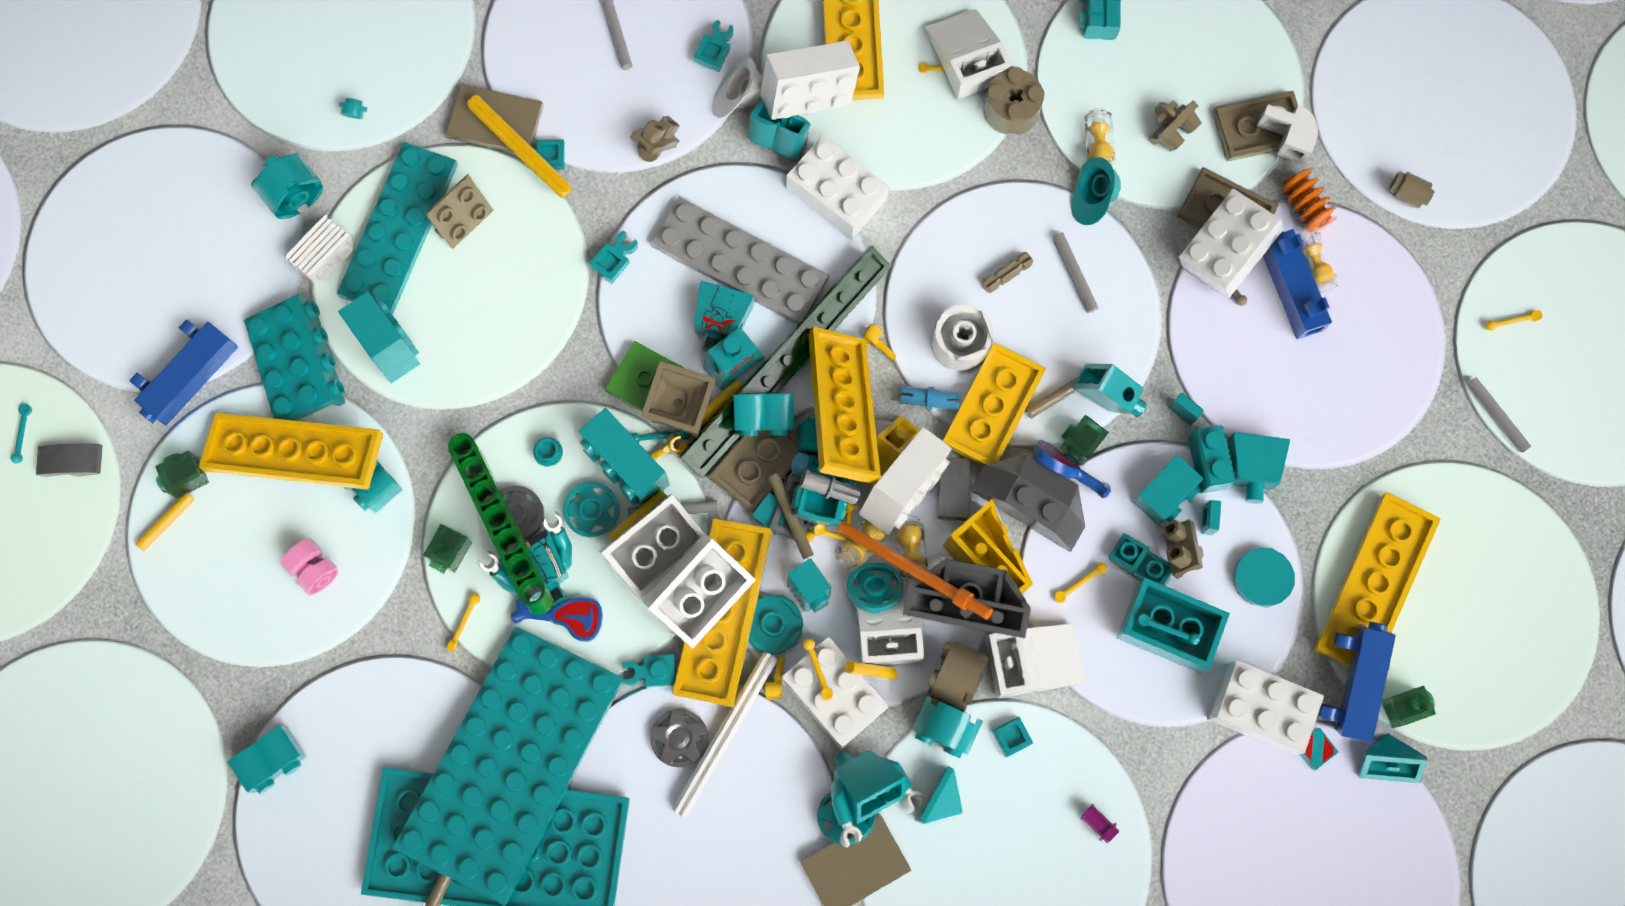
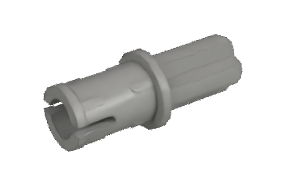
(829, 487)

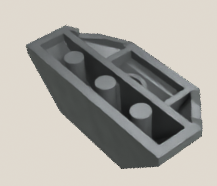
(1034, 497)
(988, 584)

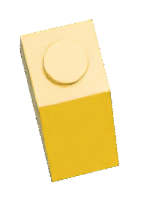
(894, 441)

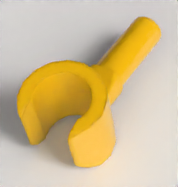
(872, 337)
(668, 447)
(774, 689)

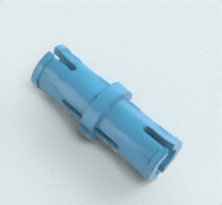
(930, 398)

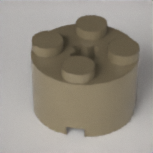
(1013, 101)
(958, 676)

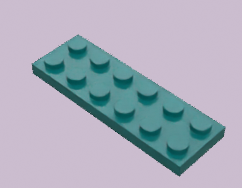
(397, 226)

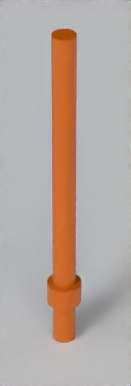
(960, 597)

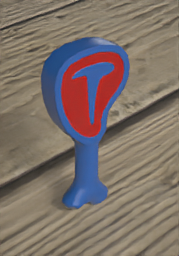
(1059, 463)
(579, 616)

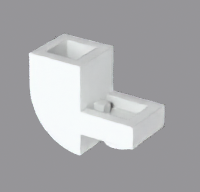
(1297, 128)

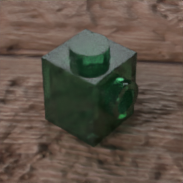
(1082, 440)
(180, 474)
(447, 549)
(1409, 706)

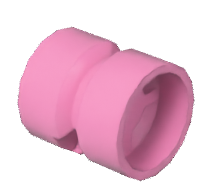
(307, 564)

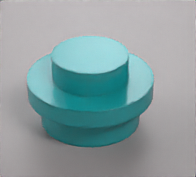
(352, 108)
(548, 452)

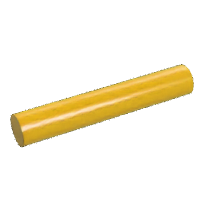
(721, 400)
(648, 505)
(165, 521)
(871, 670)

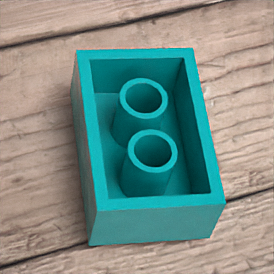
(380, 336)
(622, 458)
(1180, 613)

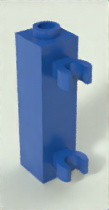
(1297, 286)
(184, 373)
(1364, 681)

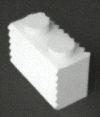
(320, 250)

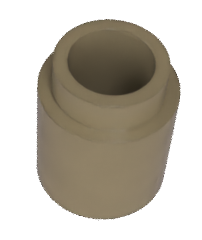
(1411, 189)

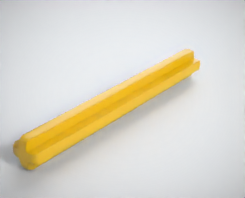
(519, 146)

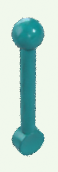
(25, 410)
(684, 435)
(1144, 620)

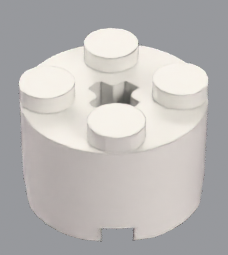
(970, 323)

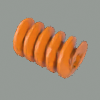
(1308, 200)

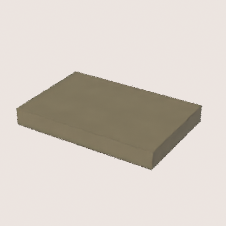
(518, 112)
(1239, 127)
(1208, 194)
(750, 463)
(855, 872)

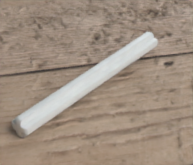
(724, 734)

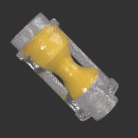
(1098, 124)
(1322, 271)
(910, 537)
(851, 554)

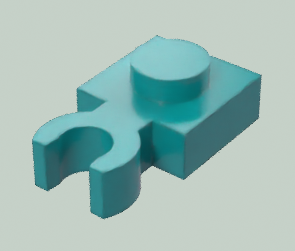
(714, 50)
(612, 260)
(656, 671)

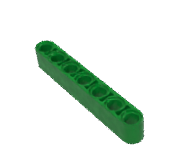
(508, 531)

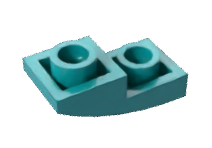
(1139, 561)

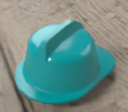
(1095, 190)

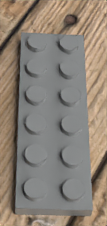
(740, 260)

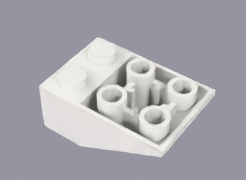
(968, 52)
(890, 635)
(1037, 663)

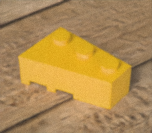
(986, 543)

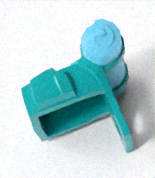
(812, 505)

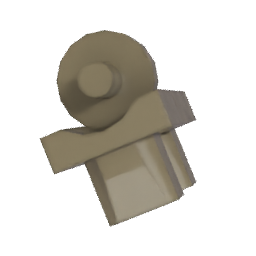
(1182, 116)
(656, 138)
(1182, 547)

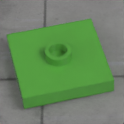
(635, 375)

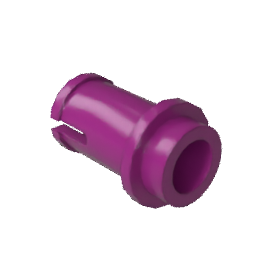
(1100, 824)

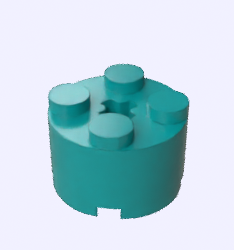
(287, 185)
(947, 727)

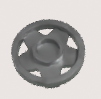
(524, 511)
(679, 738)

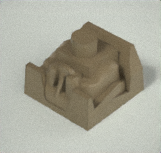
(678, 398)

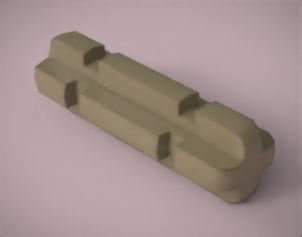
(1007, 272)

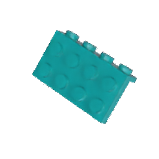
(294, 359)

